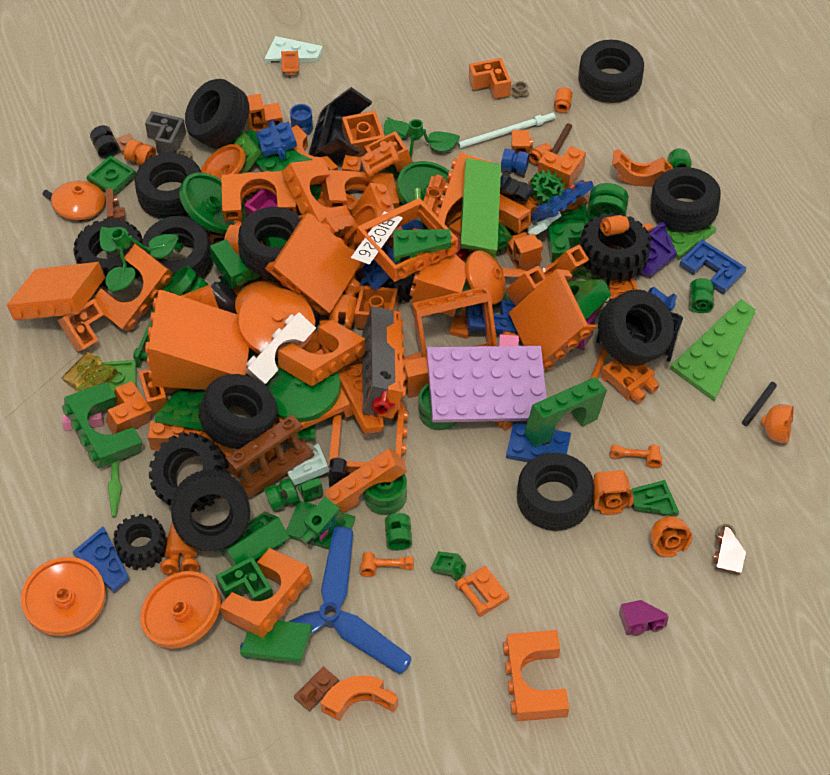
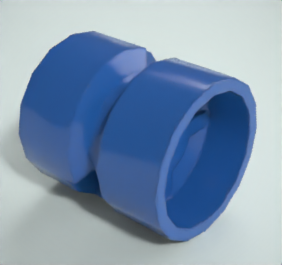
(302, 116)
(515, 161)

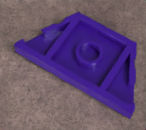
(660, 252)

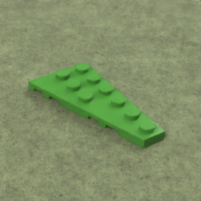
(711, 356)

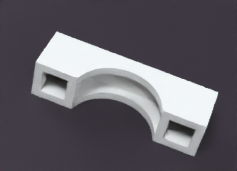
(295, 331)

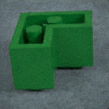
(562, 238)
(243, 579)

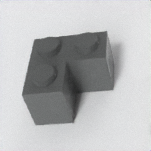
(166, 131)

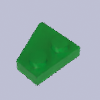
(654, 499)

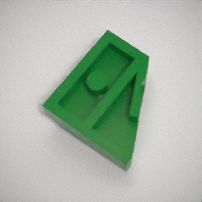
(575, 216)

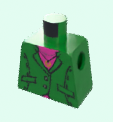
(322, 522)

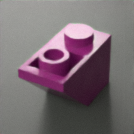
(641, 617)

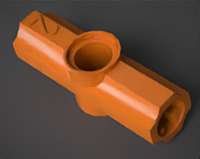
(434, 192)

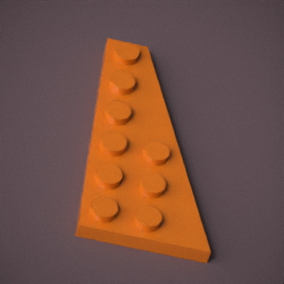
(352, 387)

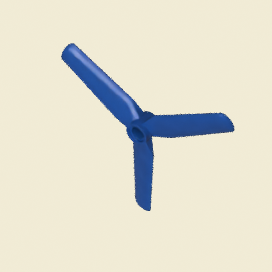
(348, 625)

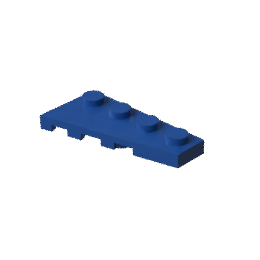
(560, 202)

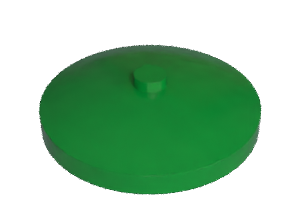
(417, 176)
(203, 201)
(300, 398)

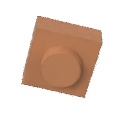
(122, 141)

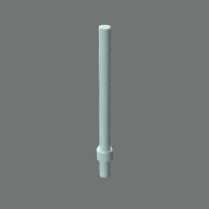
(537, 121)

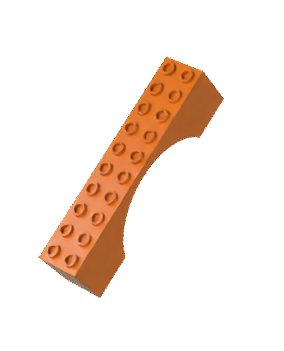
(449, 273)

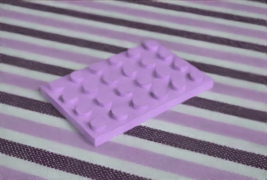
(484, 382)

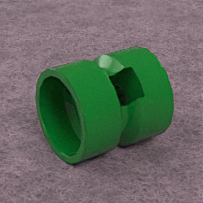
(701, 295)
(275, 496)
(398, 531)

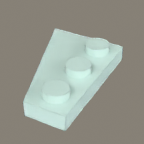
(306, 52)

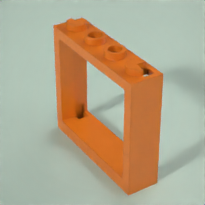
(408, 212)
(451, 302)
(337, 431)

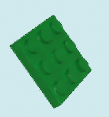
(182, 409)

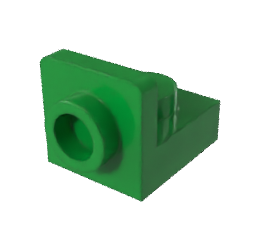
(503, 236)
(311, 489)
(449, 564)

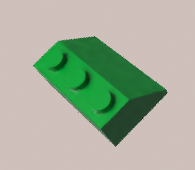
(261, 534)

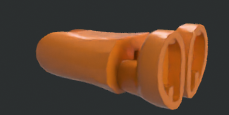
(346, 304)
(174, 547)

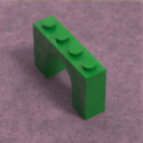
(232, 266)
(589, 295)
(583, 400)
(101, 448)

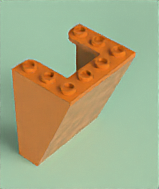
(192, 343)

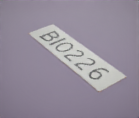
(380, 234)

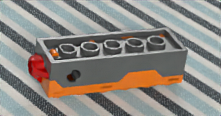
(383, 363)

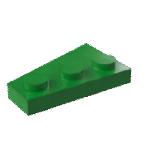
(417, 241)

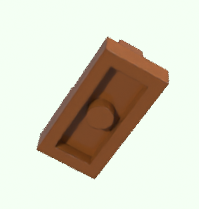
(112, 210)
(316, 689)

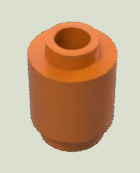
(563, 99)
(614, 225)

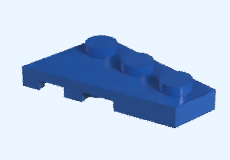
(101, 554)

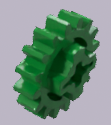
(548, 186)

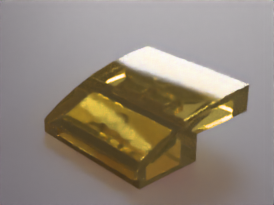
(88, 372)

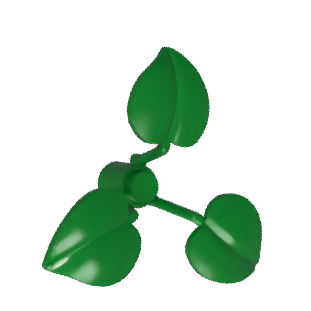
(438, 140)
(119, 238)

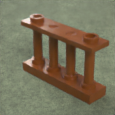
(279, 466)

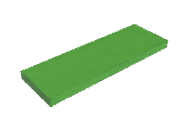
(480, 206)

